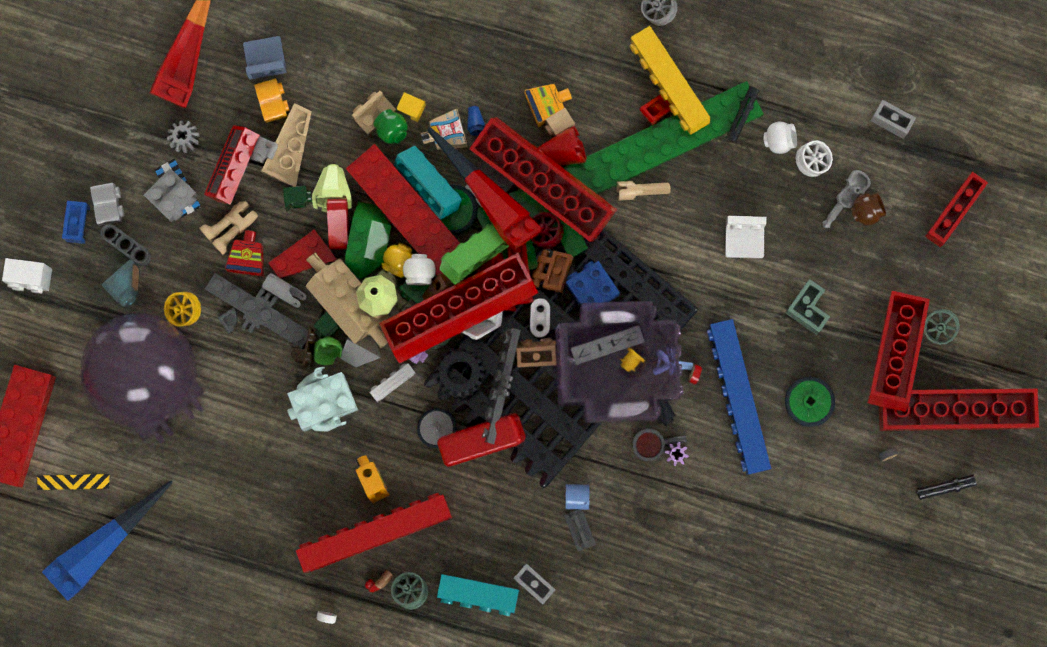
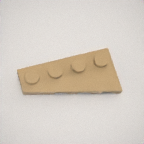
(291, 144)

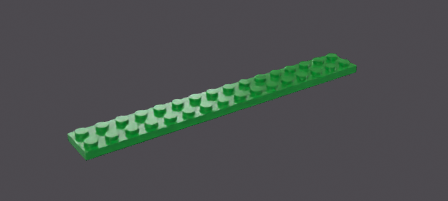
(646, 149)

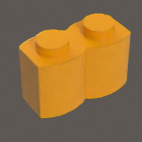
(271, 100)

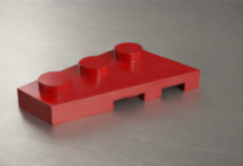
(295, 257)

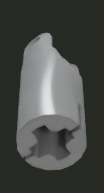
(283, 290)

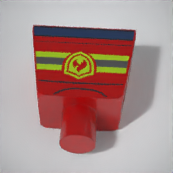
(246, 256)

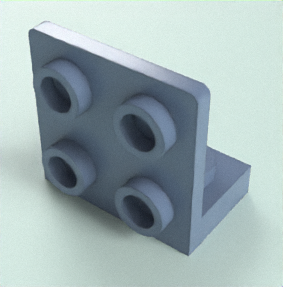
(264, 57)

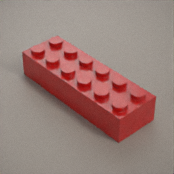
(898, 351)
(21, 421)

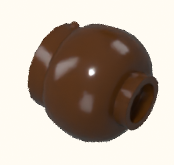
(868, 209)

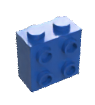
(592, 285)

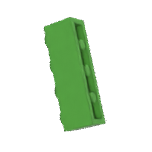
(472, 254)

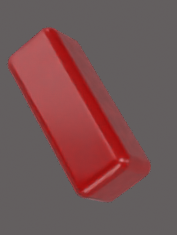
(469, 444)

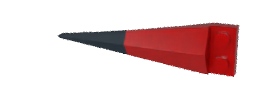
(505, 213)

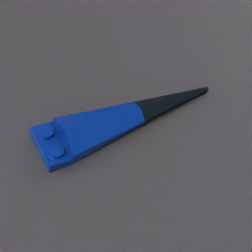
(80, 563)

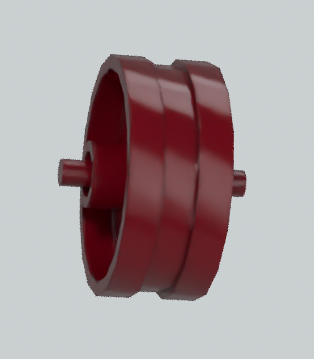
(547, 231)

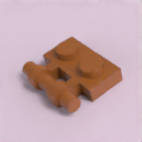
(557, 271)

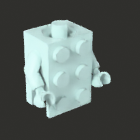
(321, 402)

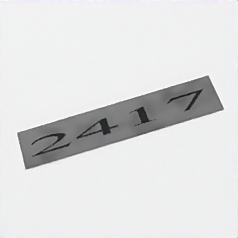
(607, 345)

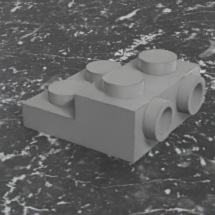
(171, 195)

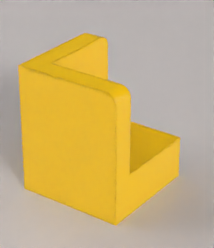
(411, 106)

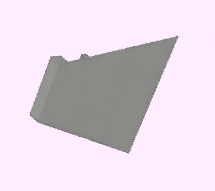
(361, 352)

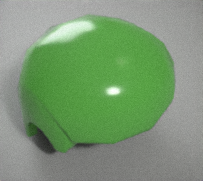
(327, 350)

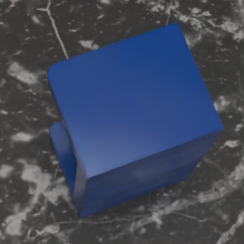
(75, 222)

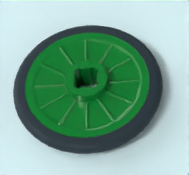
(466, 213)
(801, 411)

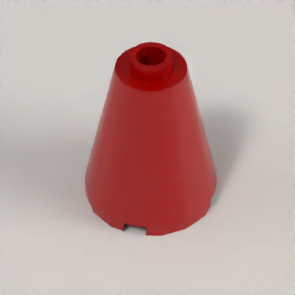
(565, 148)

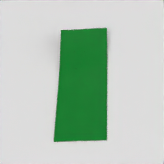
(571, 240)

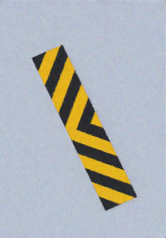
(62, 482)

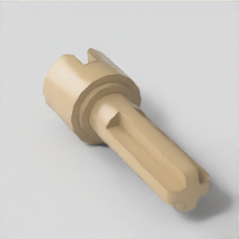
(629, 190)

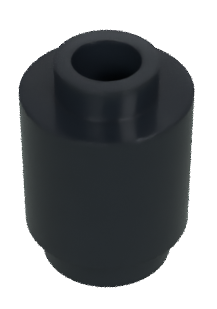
(666, 414)

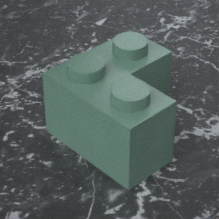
(803, 308)

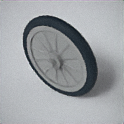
(434, 425)

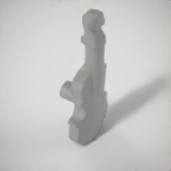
(857, 183)

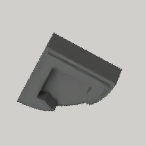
(229, 320)

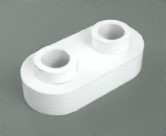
(540, 318)

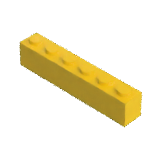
(670, 80)

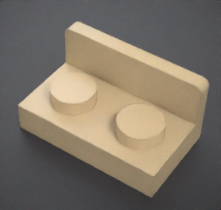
(366, 114)

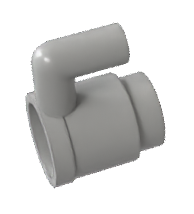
(263, 150)

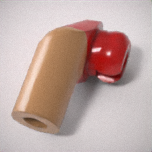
(380, 583)

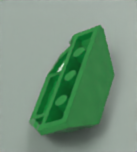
(367, 240)

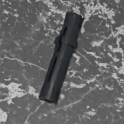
(751, 94)
(969, 481)

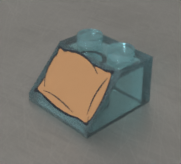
(124, 283)

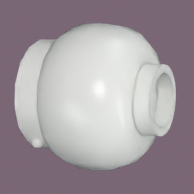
(780, 137)
(419, 270)

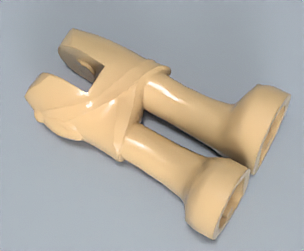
(234, 218)

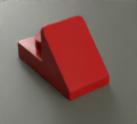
(655, 109)

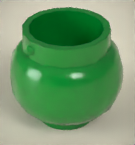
(391, 126)

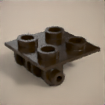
(305, 356)

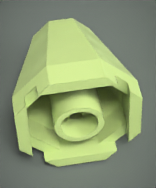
(331, 185)
(381, 302)

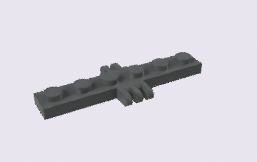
(258, 310)
(501, 382)

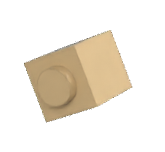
(559, 122)

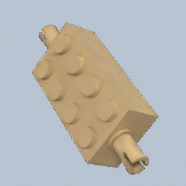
(336, 291)

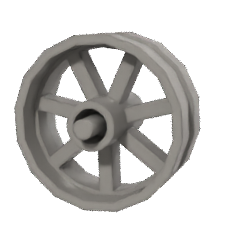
(659, 8)

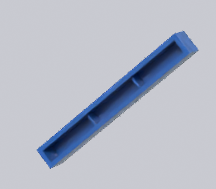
(739, 397)

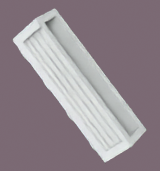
(391, 383)

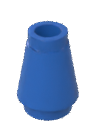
(475, 121)

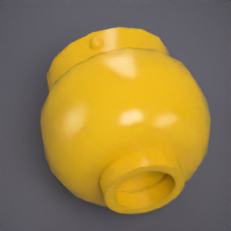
(395, 258)

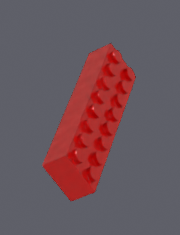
(543, 179)
(402, 205)
(458, 308)
(964, 410)
(373, 534)

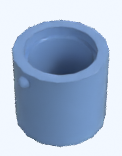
(577, 497)

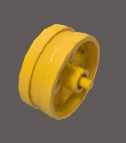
(182, 309)

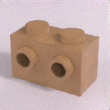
(536, 353)

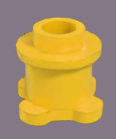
(631, 360)

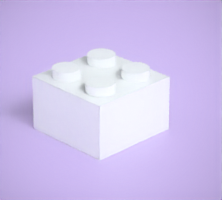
(27, 275)

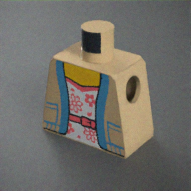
(449, 128)

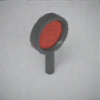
(649, 444)

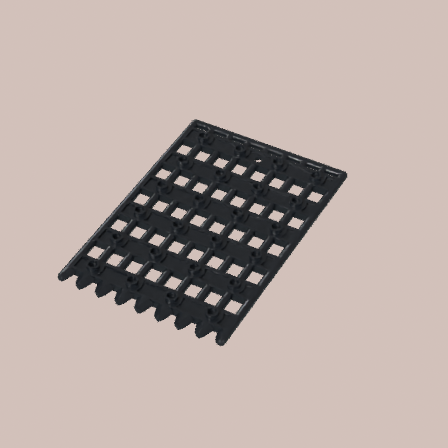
(567, 427)

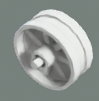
(814, 158)

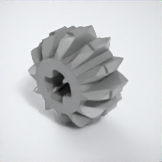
(188, 131)

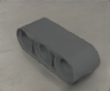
(117, 241)

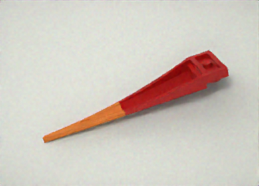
(177, 72)

